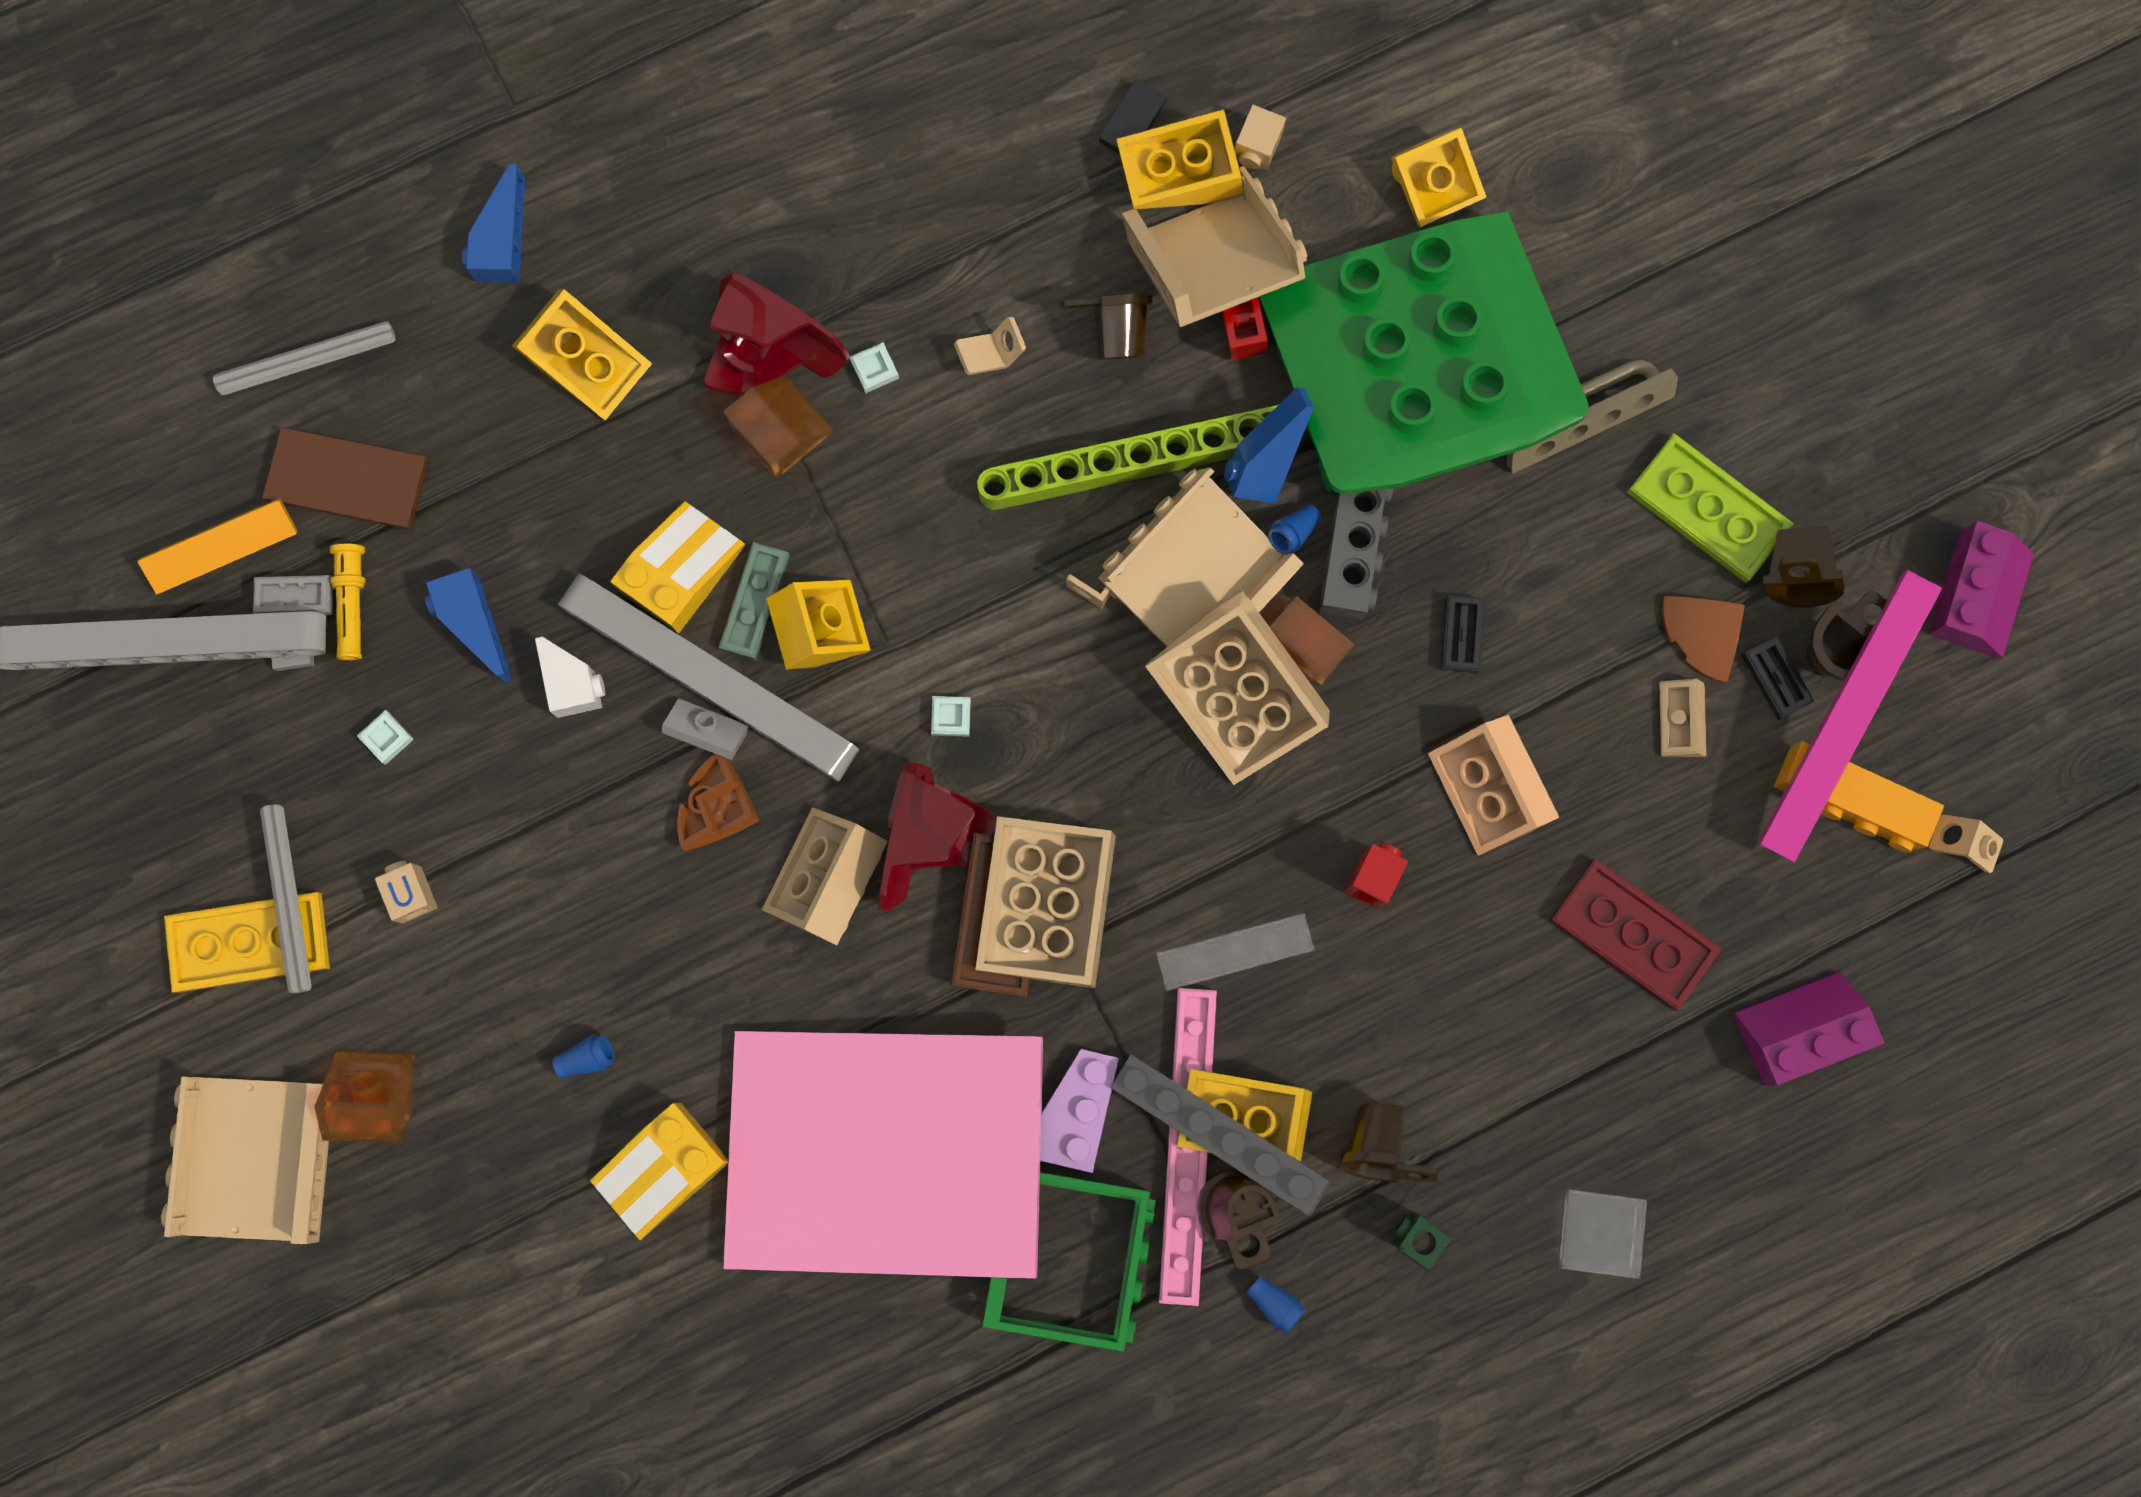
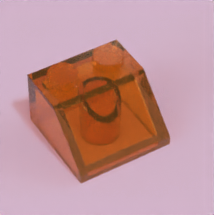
(777, 424)
(366, 1097)

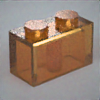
(1311, 641)

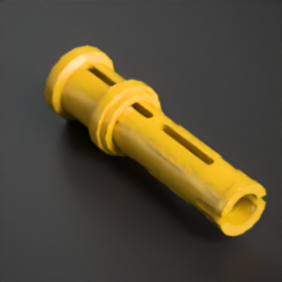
(348, 582)

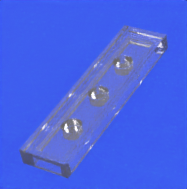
(1235, 952)

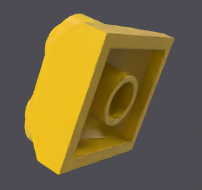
(1438, 176)

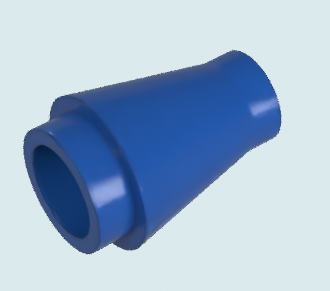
(1292, 530)
(586, 1057)
(1276, 1304)

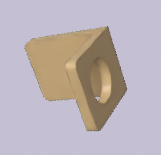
(990, 351)
(1089, 593)
(1977, 841)

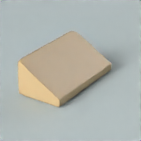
(1682, 718)

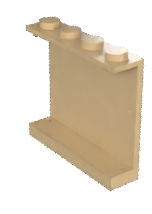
(1218, 253)
(1195, 560)
(246, 1161)

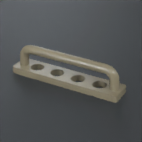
(1622, 406)

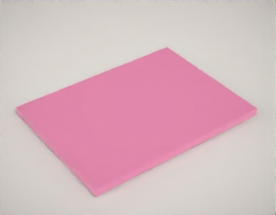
(885, 1154)

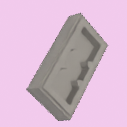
(293, 594)
(704, 729)

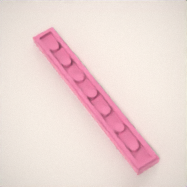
(1185, 1166)

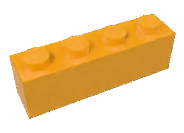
(1873, 804)

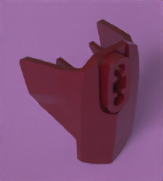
(765, 339)
(927, 831)

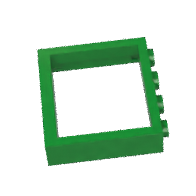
(1130, 1286)

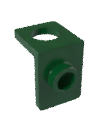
(1408, 1228)

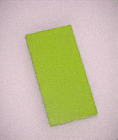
(1709, 508)

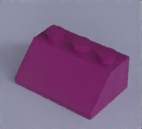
(1982, 589)
(1807, 1029)

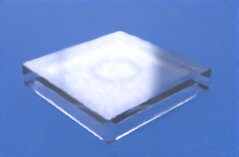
(1603, 1234)

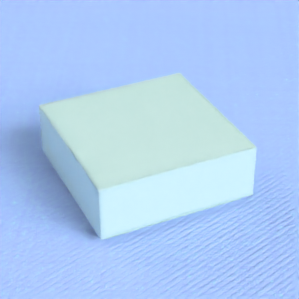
(874, 367)
(950, 716)
(385, 737)

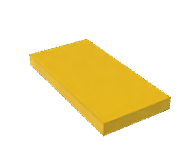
(238, 943)

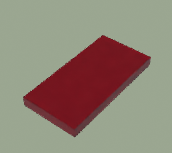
(1635, 934)

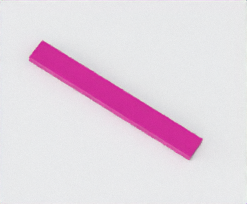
(1849, 715)

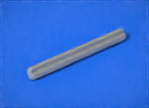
(304, 358)
(285, 899)

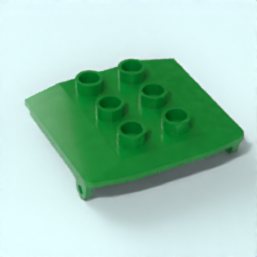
(1424, 355)

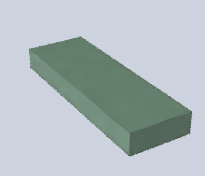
(750, 607)

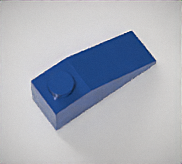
(497, 233)
(1268, 450)
(464, 610)

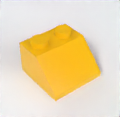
(817, 623)

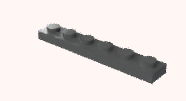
(1221, 1135)

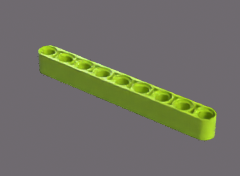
(1119, 454)

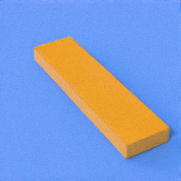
(217, 546)

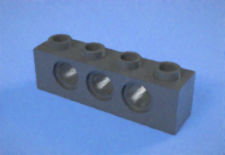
(1337, 594)

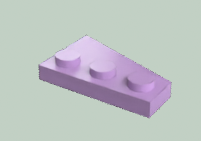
(1077, 1112)

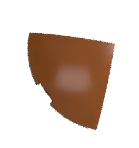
(1704, 632)
(715, 805)

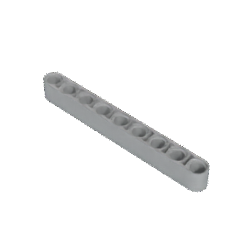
(162, 640)
(708, 677)

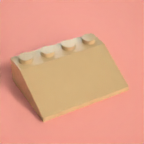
(1239, 689)
(1046, 901)

